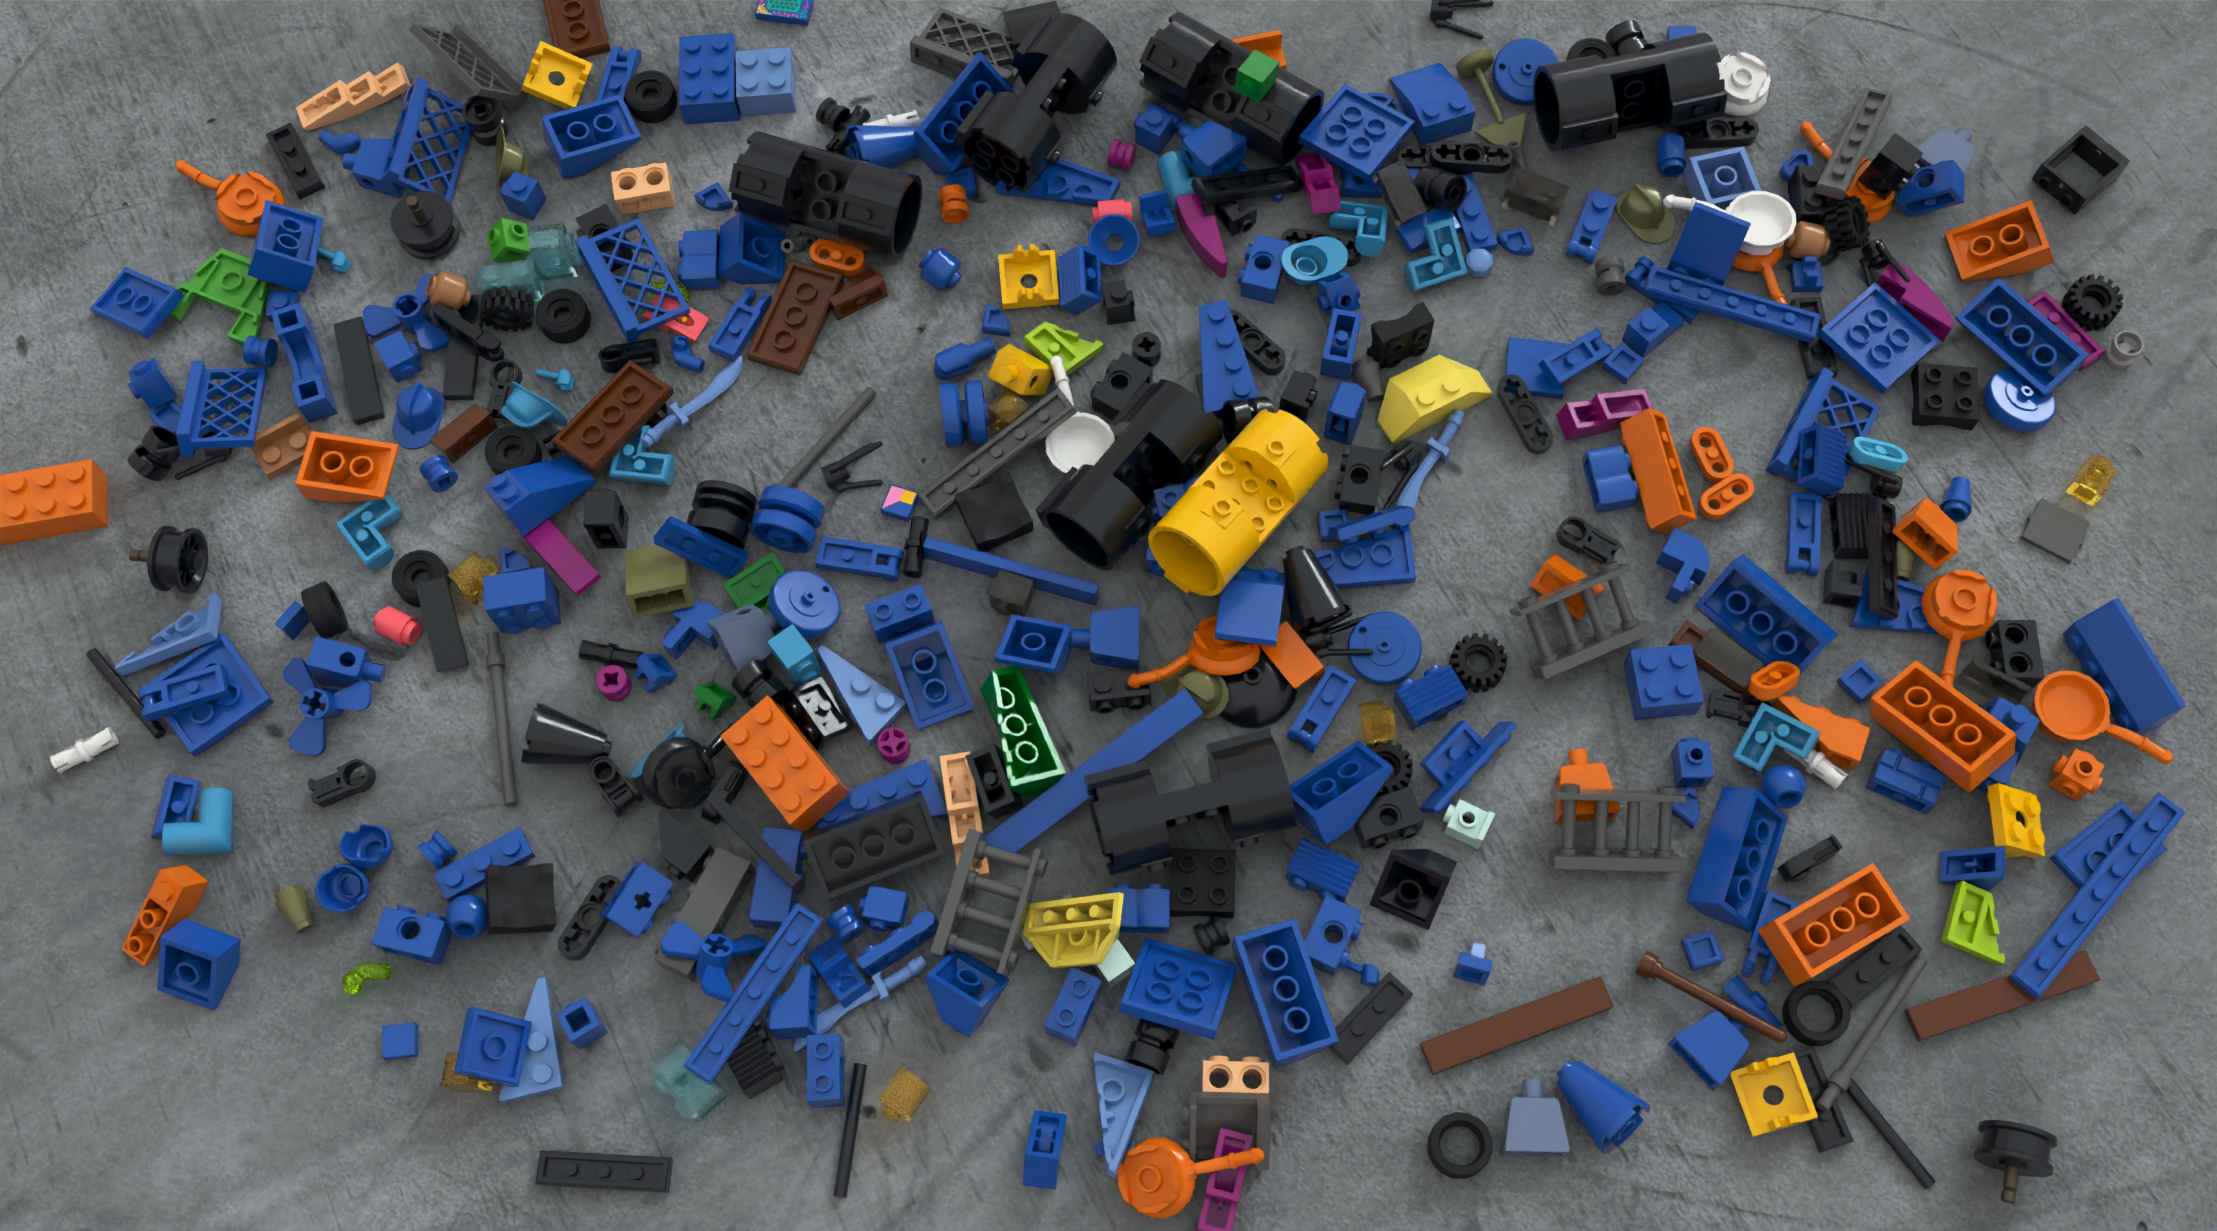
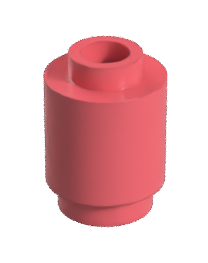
(1112, 207)
(397, 626)

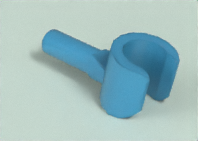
(338, 260)
(563, 379)

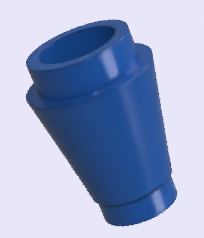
(1957, 500)

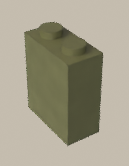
(657, 581)

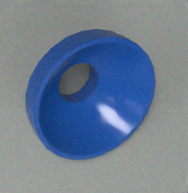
(1109, 226)

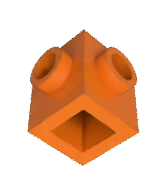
(2076, 774)

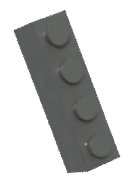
(709, 904)

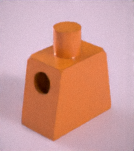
(1925, 529)
(1588, 777)

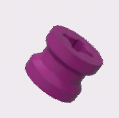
(1122, 155)
(617, 689)
(891, 739)

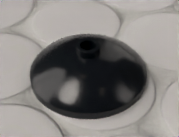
(1260, 700)

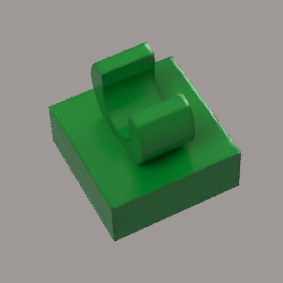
(715, 696)

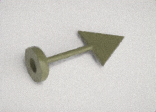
(1504, 130)

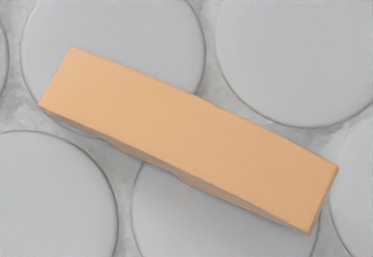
(345, 101)
(962, 804)

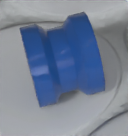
(260, 351)
(438, 473)
(437, 849)
(845, 924)

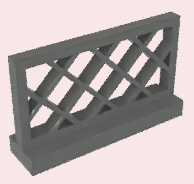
(952, 62)
(473, 63)

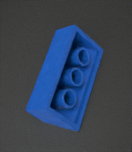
(937, 131)
(2022, 337)
(1765, 616)
(2124, 667)
(1737, 857)
(1284, 992)

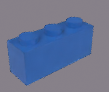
(771, 896)

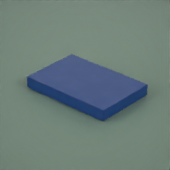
(136, 302)
(2090, 847)

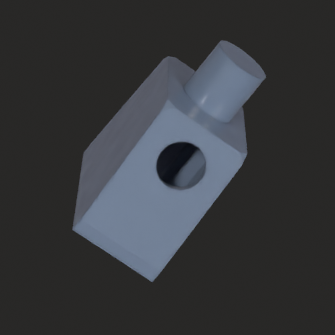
(1947, 146)
(744, 635)
(1534, 1124)

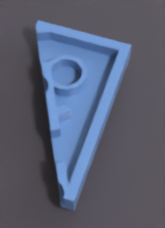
(178, 637)
(868, 701)
(542, 1060)
(1121, 1097)

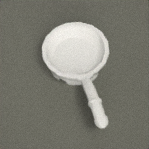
(1744, 83)
(1769, 215)
(1081, 437)

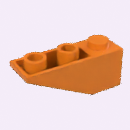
(1840, 737)
(167, 903)

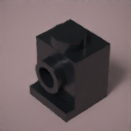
(1118, 302)
(1299, 395)

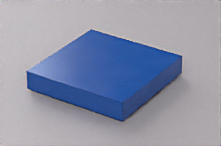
(1523, 361)
(492, 1047)

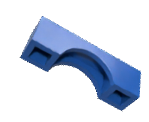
(310, 377)

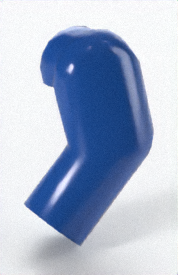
(340, 144)
(683, 357)

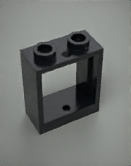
(2086, 146)

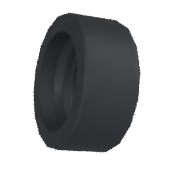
(1829, 993)
(1477, 1127)

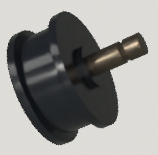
(425, 224)
(175, 559)
(2016, 1151)

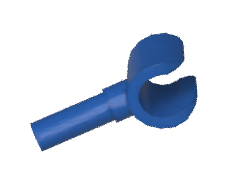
(1369, 972)

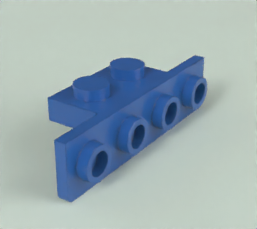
(1458, 758)

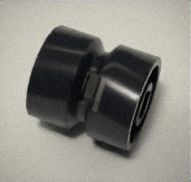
(1626, 38)
(484, 119)
(1441, 188)
(1239, 412)
(145, 460)
(757, 681)
(1152, 1046)

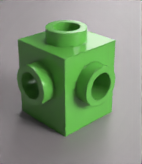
(508, 241)

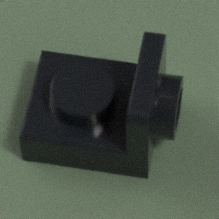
(1234, 219)

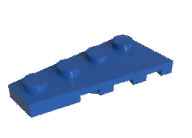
(1069, 184)
(1223, 359)
(1371, 561)
(1909, 610)
(887, 789)

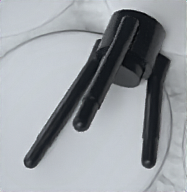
(1443, 10)
(1878, 256)
(217, 453)
(1403, 458)
(837, 473)
(1883, 483)
(1320, 637)

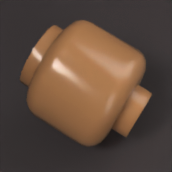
(1808, 240)
(448, 290)

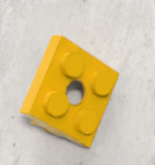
(549, 60)
(1023, 263)
(2008, 831)
(1780, 1072)

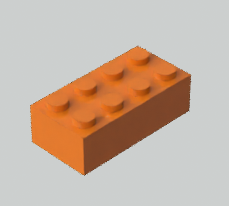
(52, 501)
(1943, 726)
(785, 764)
(1833, 924)

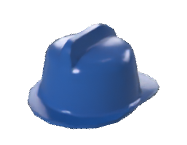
(417, 416)

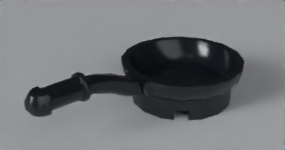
(680, 772)

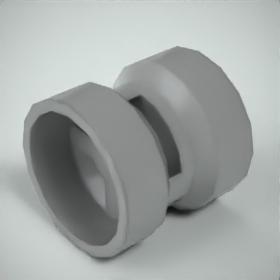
(2123, 349)

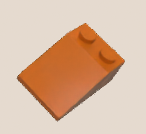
(2000, 244)
(345, 468)

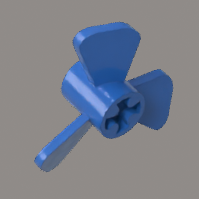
(409, 312)
(311, 733)
(712, 955)

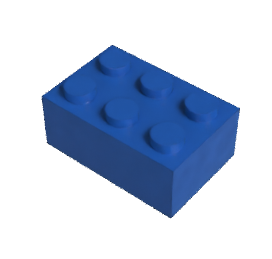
(708, 78)

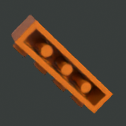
(1657, 471)

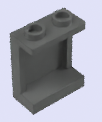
(1228, 1110)

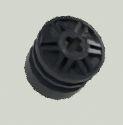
(723, 511)

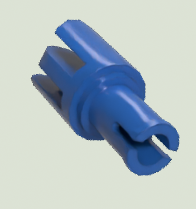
(961, 358)

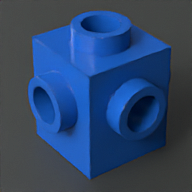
(1337, 292)

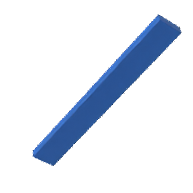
(1071, 790)
(2096, 896)

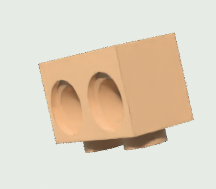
(643, 193)
(1235, 1072)

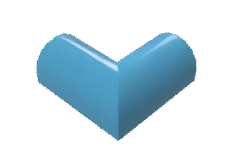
(1174, 177)
(1367, 221)
(1445, 258)
(637, 465)
(363, 527)
(1770, 729)
(208, 835)

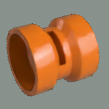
(953, 201)

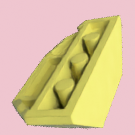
(1428, 396)
(1075, 929)

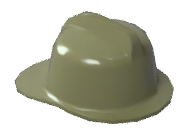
(509, 158)
(1646, 214)
(1206, 689)

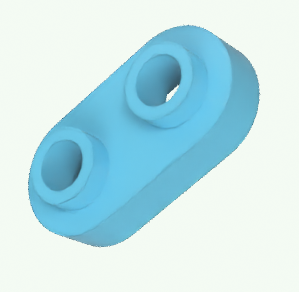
(1877, 454)

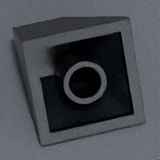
(1413, 885)

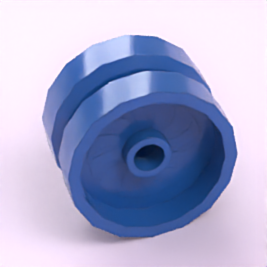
(966, 413)
(787, 519)

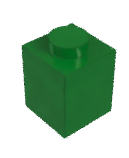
(1256, 76)

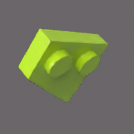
(1051, 341)
(1972, 923)

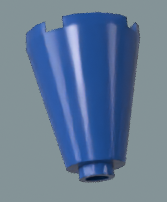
(881, 144)
(1601, 1105)

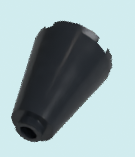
(1310, 590)
(562, 739)

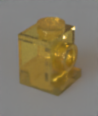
(2092, 479)
(470, 574)
(1377, 722)

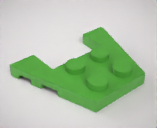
(226, 284)

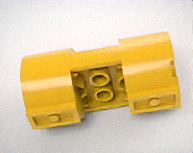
(1237, 503)

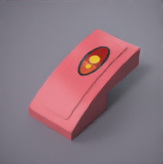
(687, 325)

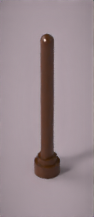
(1653, 968)

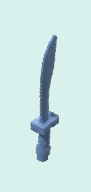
(678, 416)
(1436, 449)
(880, 987)

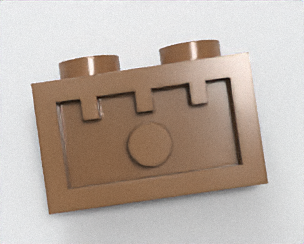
(282, 445)

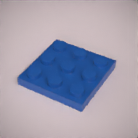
(1356, 132)
(1878, 337)
(211, 721)
(1178, 988)

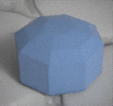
(1479, 262)

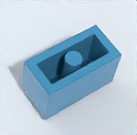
(794, 656)

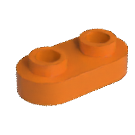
(838, 257)
(1713, 456)
(1724, 498)
(1774, 680)

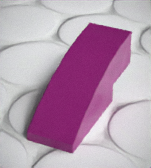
(1318, 183)
(1201, 233)
(1917, 300)
(1601, 413)
(562, 557)
(1224, 1185)

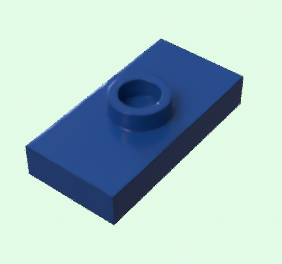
(1750, 1001)

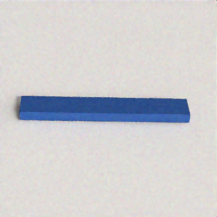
(1732, 304)
(990, 565)
(753, 994)

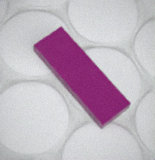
(2062, 320)

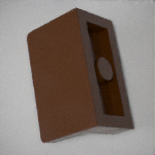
(858, 293)
(464, 432)

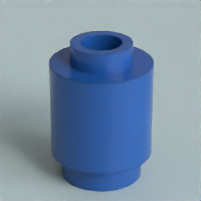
(1671, 154)

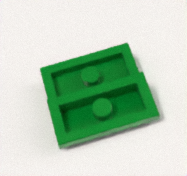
(754, 583)

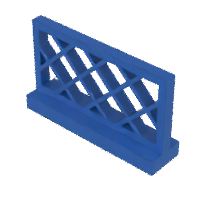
(404, 139)
(608, 283)
(197, 407)
(1806, 414)

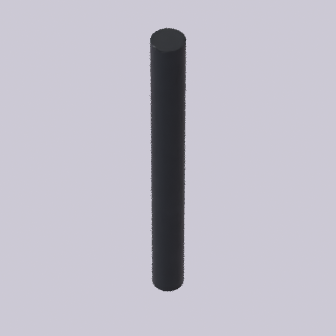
(124, 691)
(850, 1130)
(1890, 1135)

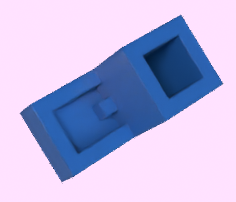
(1688, 559)
(690, 625)

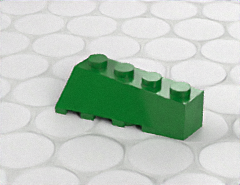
(1026, 744)

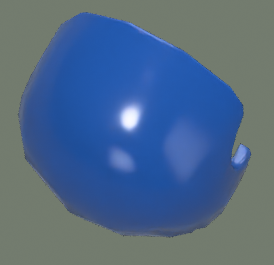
(367, 846)
(342, 888)

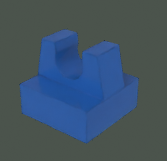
(1806, 275)
(656, 670)
(1473, 966)

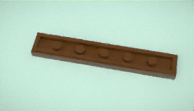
(1993, 999)
(1516, 1025)

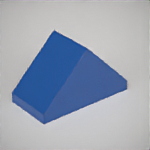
(1975, 866)

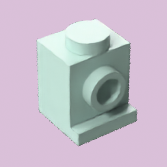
(1472, 833)

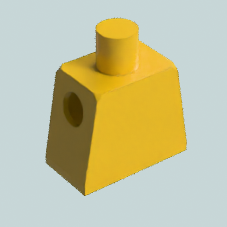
(1017, 369)

